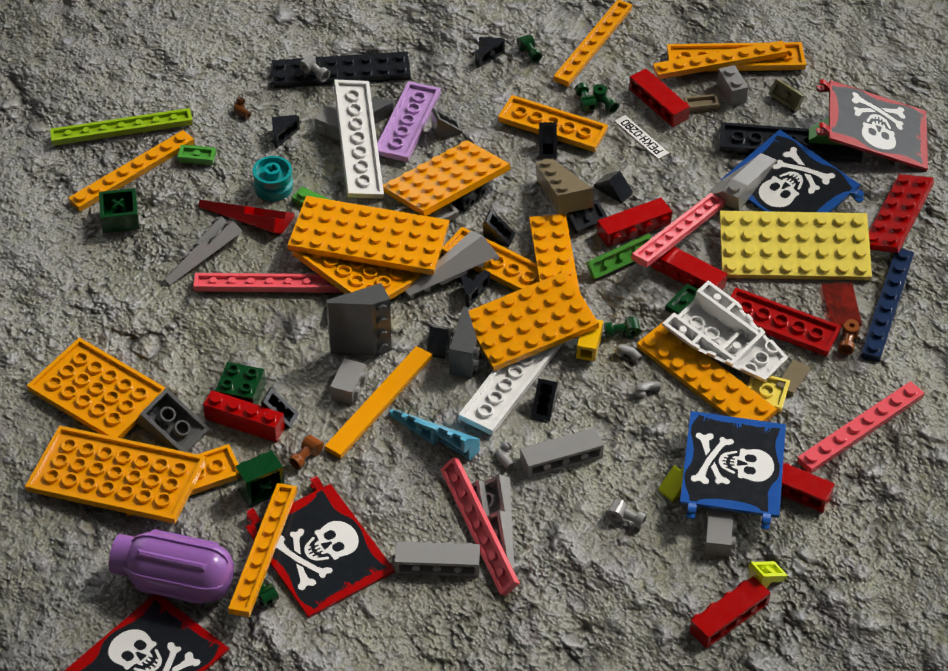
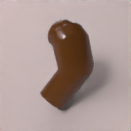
(239, 108)

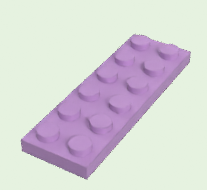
(408, 121)

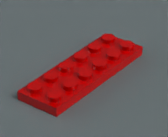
(899, 212)
(789, 323)

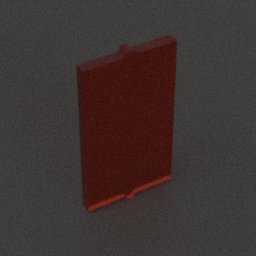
(841, 303)

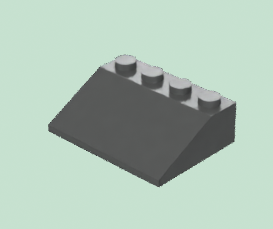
(360, 322)

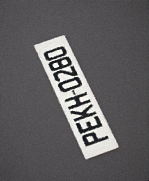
(641, 136)

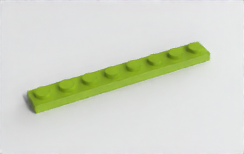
(121, 126)

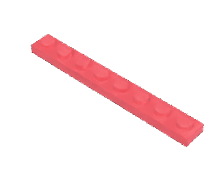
(678, 230)
(262, 283)
(860, 427)
(479, 526)

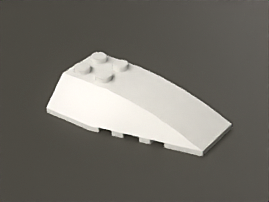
(726, 333)

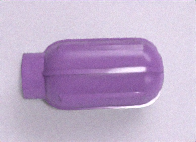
(173, 565)

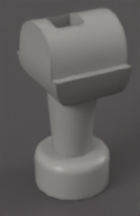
(309, 64)
(618, 512)

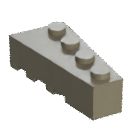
(562, 187)

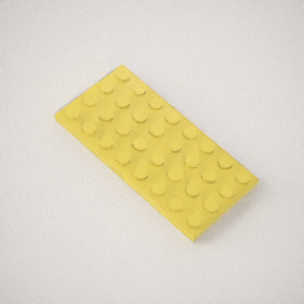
(795, 245)

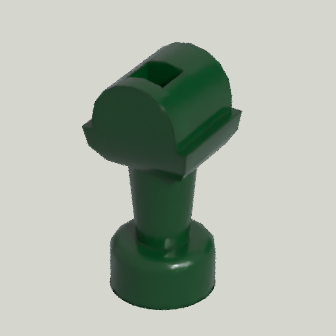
(527, 43)
(600, 94)
(586, 101)
(629, 327)
(267, 594)

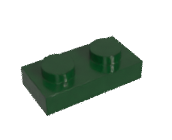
(681, 299)

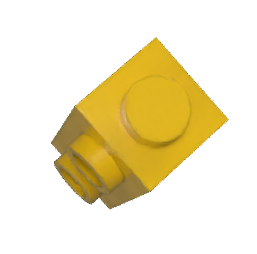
(589, 344)

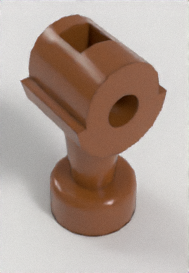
(849, 332)
(309, 446)

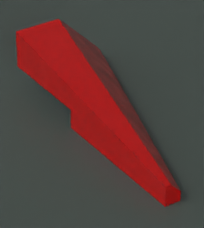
(266, 219)

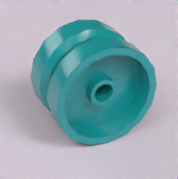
(272, 178)

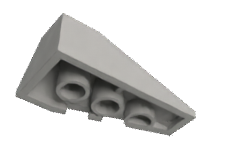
(743, 182)

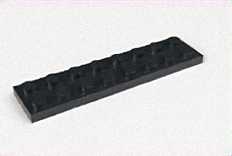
(347, 67)
(748, 137)

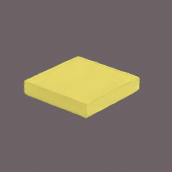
(769, 390)

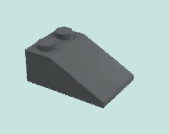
(463, 348)
(172, 422)

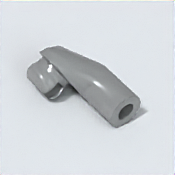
(630, 351)
(647, 386)
(503, 455)

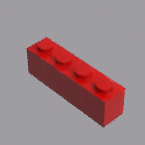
(659, 97)
(634, 222)
(689, 269)
(244, 416)
(806, 488)
(729, 612)

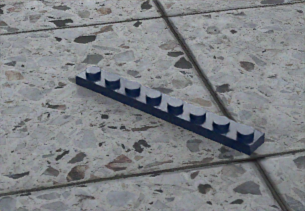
(887, 305)

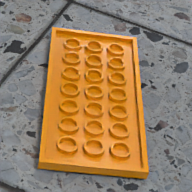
(369, 235)
(116, 474)

